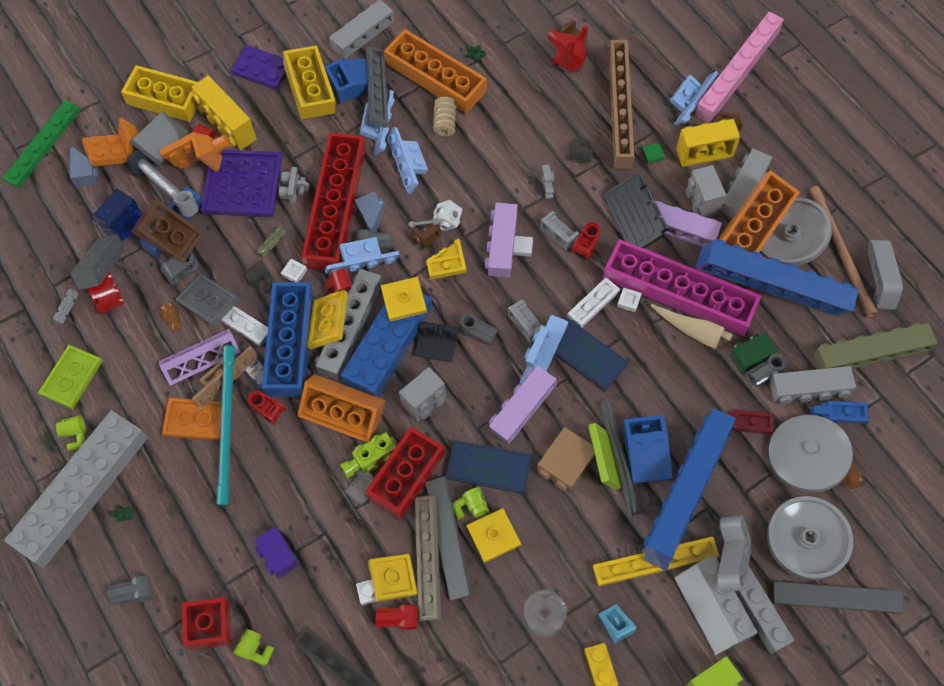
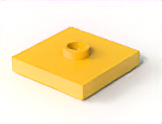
(403, 299)
(493, 535)
(392, 577)

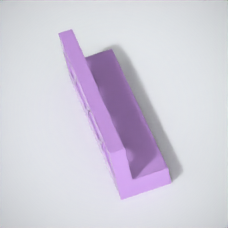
(192, 353)

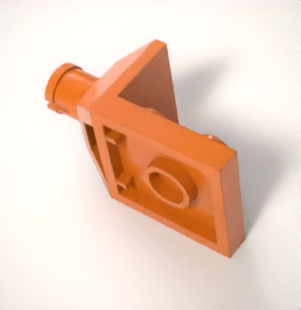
(111, 148)
(196, 148)

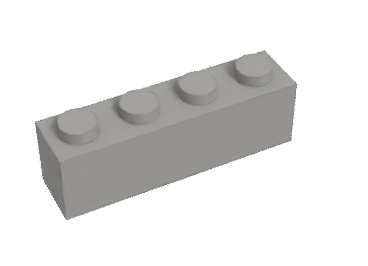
(361, 29)
(746, 178)
(812, 385)
(763, 615)

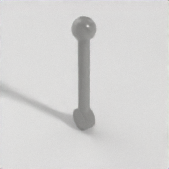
(434, 221)

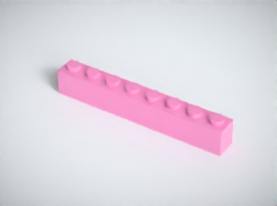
(738, 67)

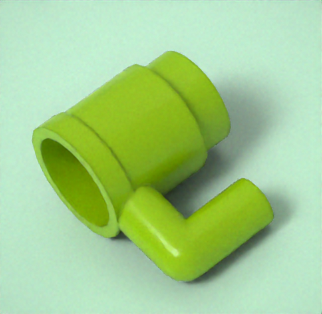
(72, 427)
(475, 502)
(248, 646)

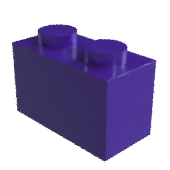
(276, 552)

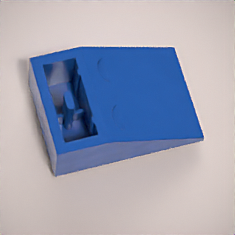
(348, 78)
(647, 448)

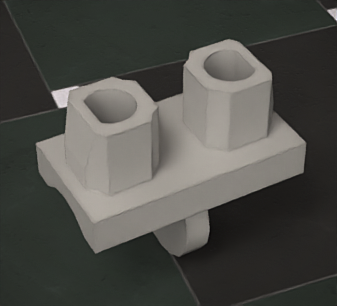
(295, 185)

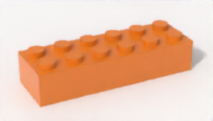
(435, 70)
(760, 213)

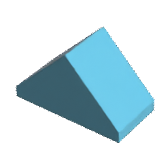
(617, 623)

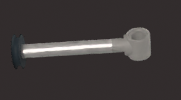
(141, 164)

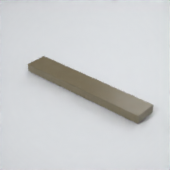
(427, 558)

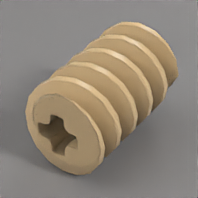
(444, 116)

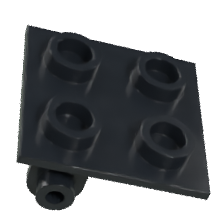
(437, 341)

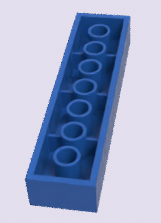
(777, 278)
(687, 489)

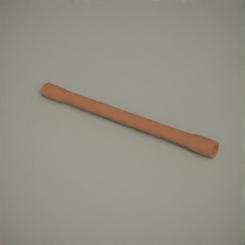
(865, 301)

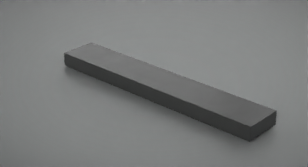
(376, 87)
(449, 541)
(837, 597)

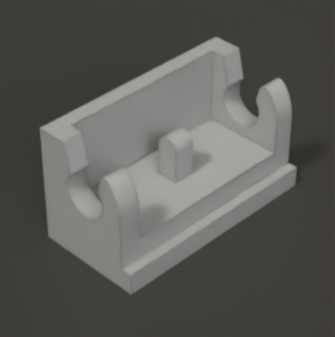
(558, 231)
(524, 320)

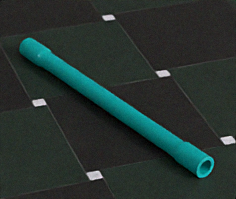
(224, 457)

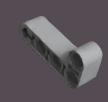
(886, 274)
(735, 554)

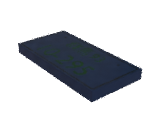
(590, 356)
(489, 467)

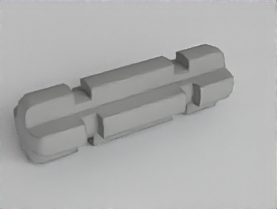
(65, 306)

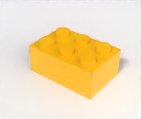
(707, 142)

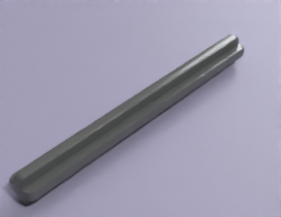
(619, 457)

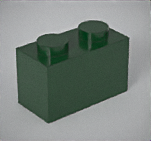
(752, 353)

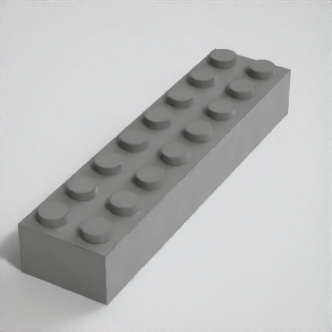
(76, 489)

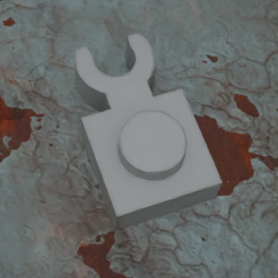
(547, 178)

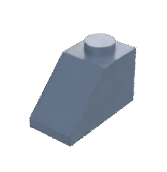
(81, 171)
(370, 210)

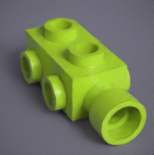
(376, 455)

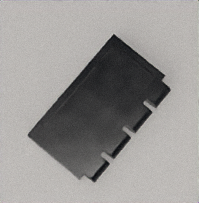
(636, 212)

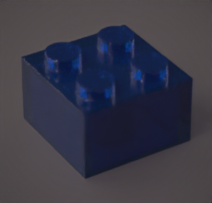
(118, 215)

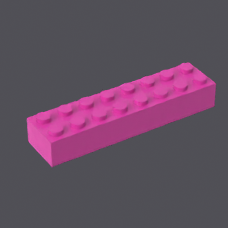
(681, 287)

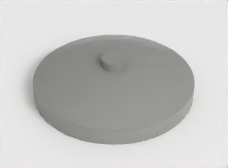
(800, 234)
(810, 453)
(810, 538)

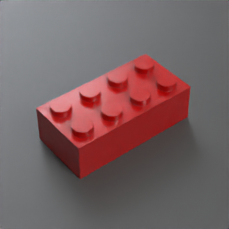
(405, 472)

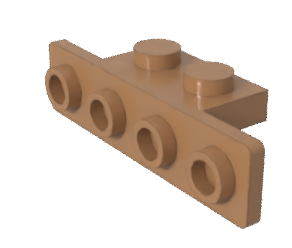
(213, 379)

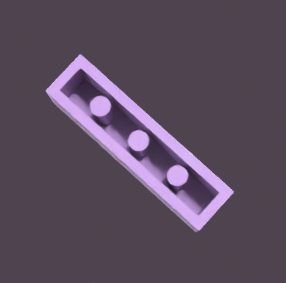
(689, 226)
(502, 240)
(523, 404)

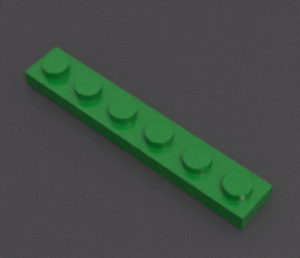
(41, 144)

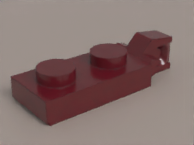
(753, 421)

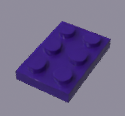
(260, 67)

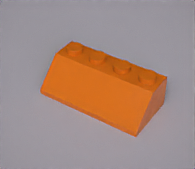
(340, 408)

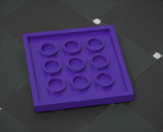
(244, 184)

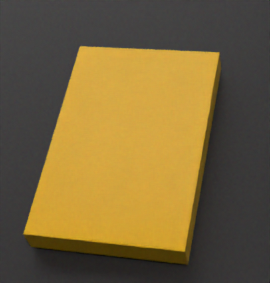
(327, 319)

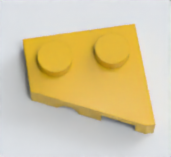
(447, 262)

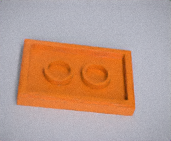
(187, 420)

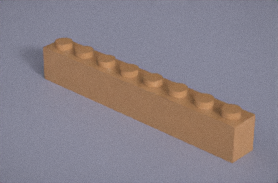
(621, 105)

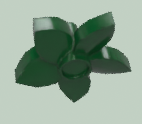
(477, 52)
(122, 513)

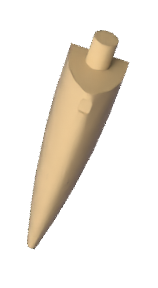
(700, 330)

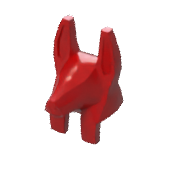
(570, 49)

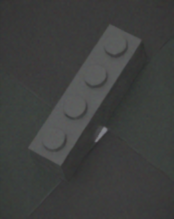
(97, 262)

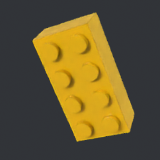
(309, 82)
(160, 92)
(223, 113)

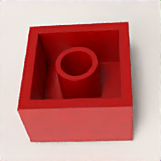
(206, 623)

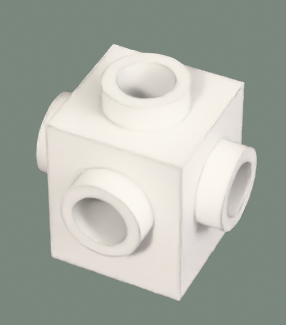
(448, 215)

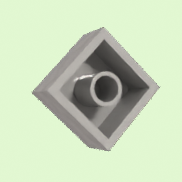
(705, 192)
(423, 395)

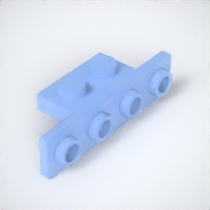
(689, 94)
(376, 132)
(407, 158)
(362, 254)
(545, 345)

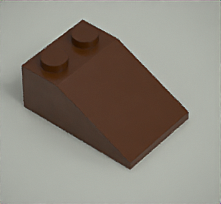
(167, 231)

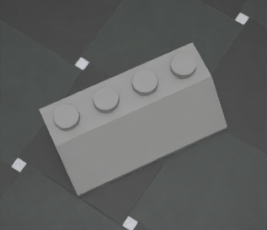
(717, 612)

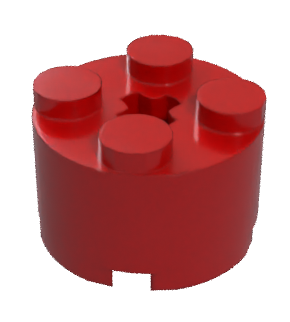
(106, 295)

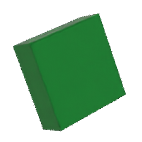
(653, 153)

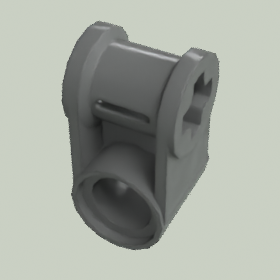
(177, 271)

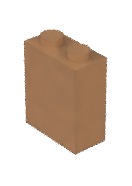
(566, 460)

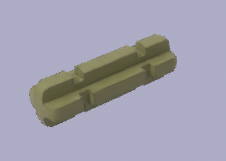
(271, 241)

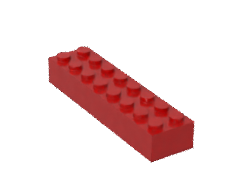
(334, 200)

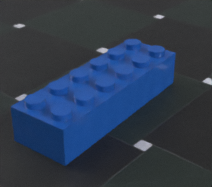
(287, 339)
(382, 351)

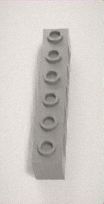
(362, 281)

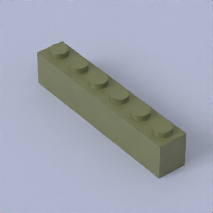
(876, 348)

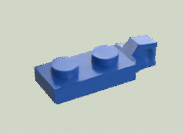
(843, 412)

